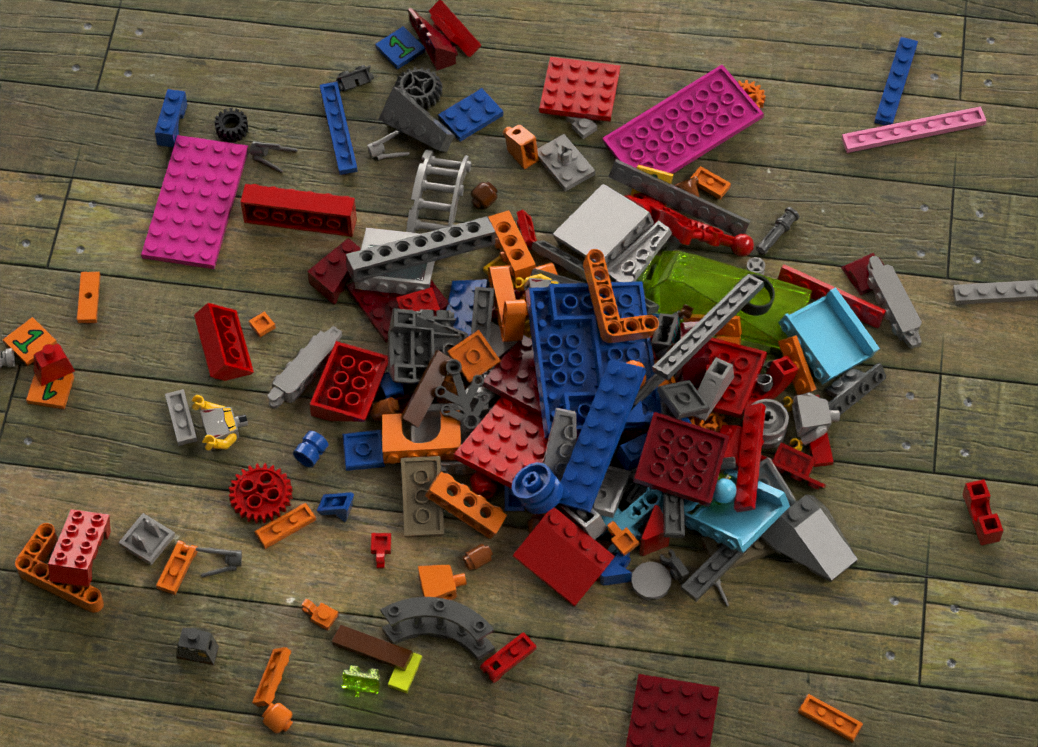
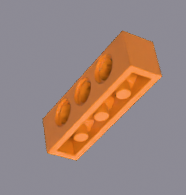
(512, 245)
(455, 505)

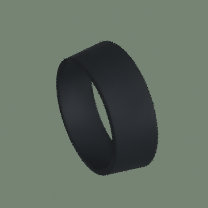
(760, 310)

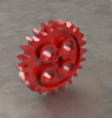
(254, 479)

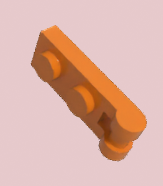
(176, 567)

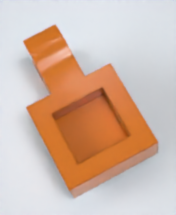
(622, 539)
(322, 615)

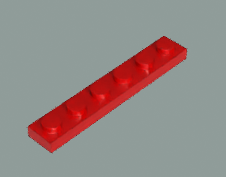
(863, 310)
(749, 457)

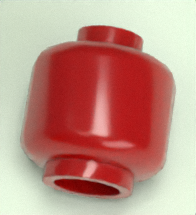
(483, 485)

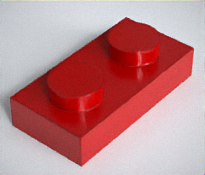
(526, 226)

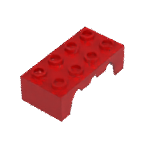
(78, 547)

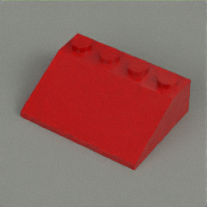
(348, 384)
(563, 556)

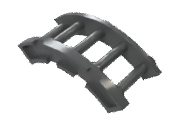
(439, 619)

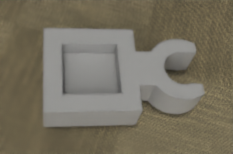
(582, 126)

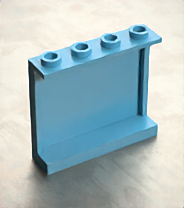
(830, 336)
(740, 528)

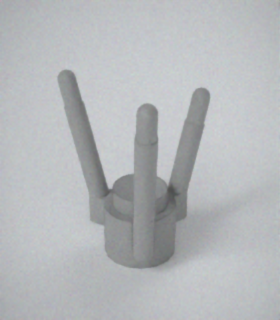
(377, 147)

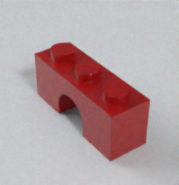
(978, 504)

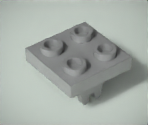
(147, 539)

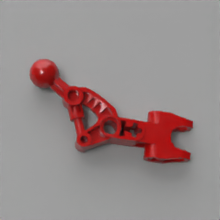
(687, 229)

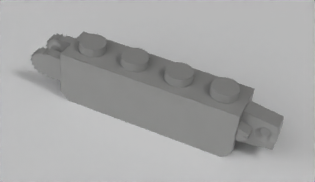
(894, 299)
(304, 368)

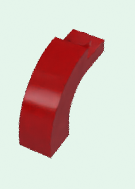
(782, 374)

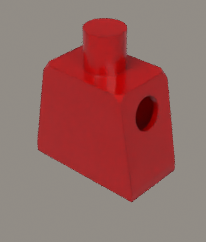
(51, 364)

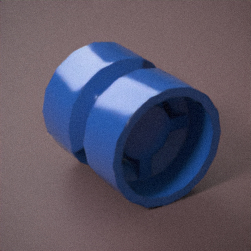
(309, 450)

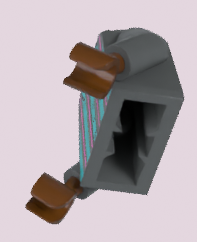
(669, 330)

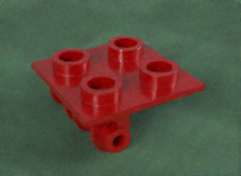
(422, 299)

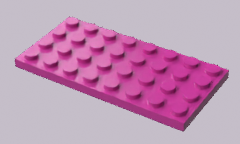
(685, 124)
(195, 202)

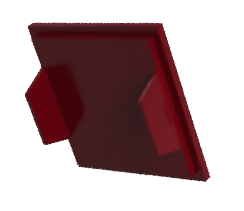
(858, 273)

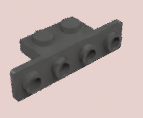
(853, 387)

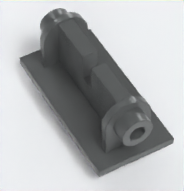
(347, 78)
(442, 316)

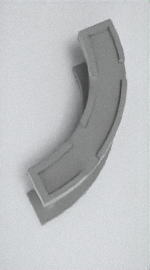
(422, 184)

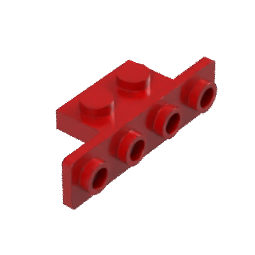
(453, 28)
(796, 463)

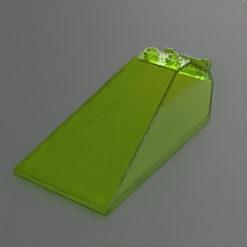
(704, 282)

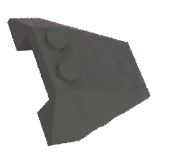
(414, 342)
(811, 538)

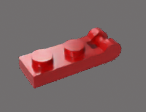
(508, 657)

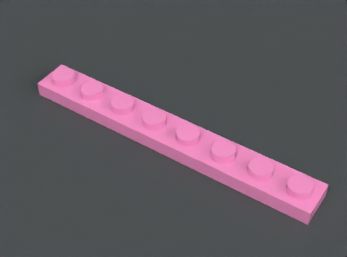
(913, 129)

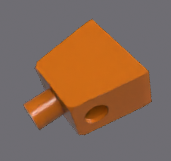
(521, 145)
(439, 581)

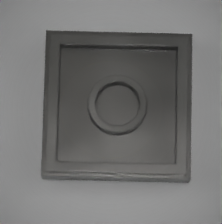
(683, 399)

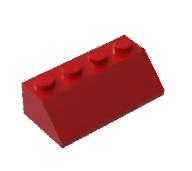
(223, 342)

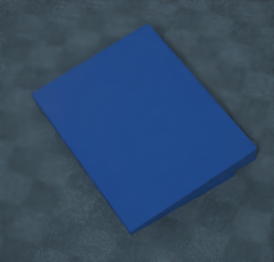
(570, 349)

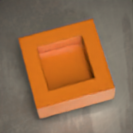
(262, 324)

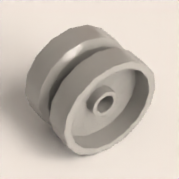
(774, 423)

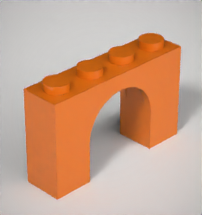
(397, 446)

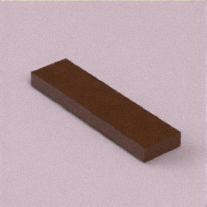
(425, 390)
(372, 647)

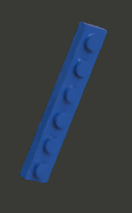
(896, 81)
(338, 128)

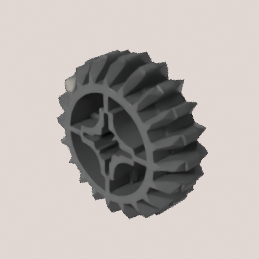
(418, 84)

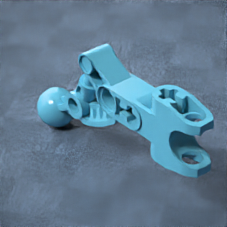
(724, 492)

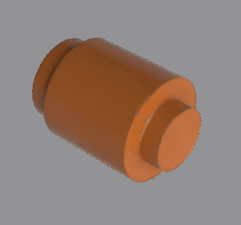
(385, 406)
(477, 557)

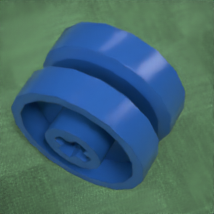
(537, 488)

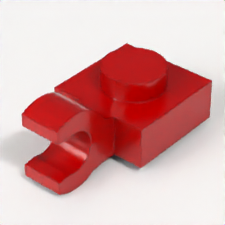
(380, 546)

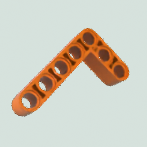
(609, 305)
(509, 311)
(38, 567)

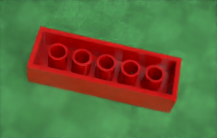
(298, 210)

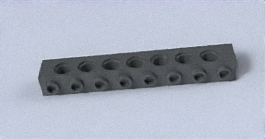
(420, 249)

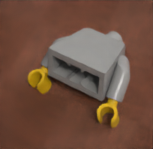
(810, 416)

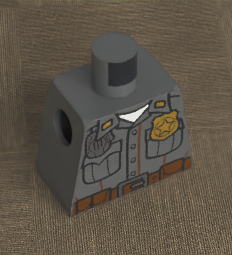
(197, 646)

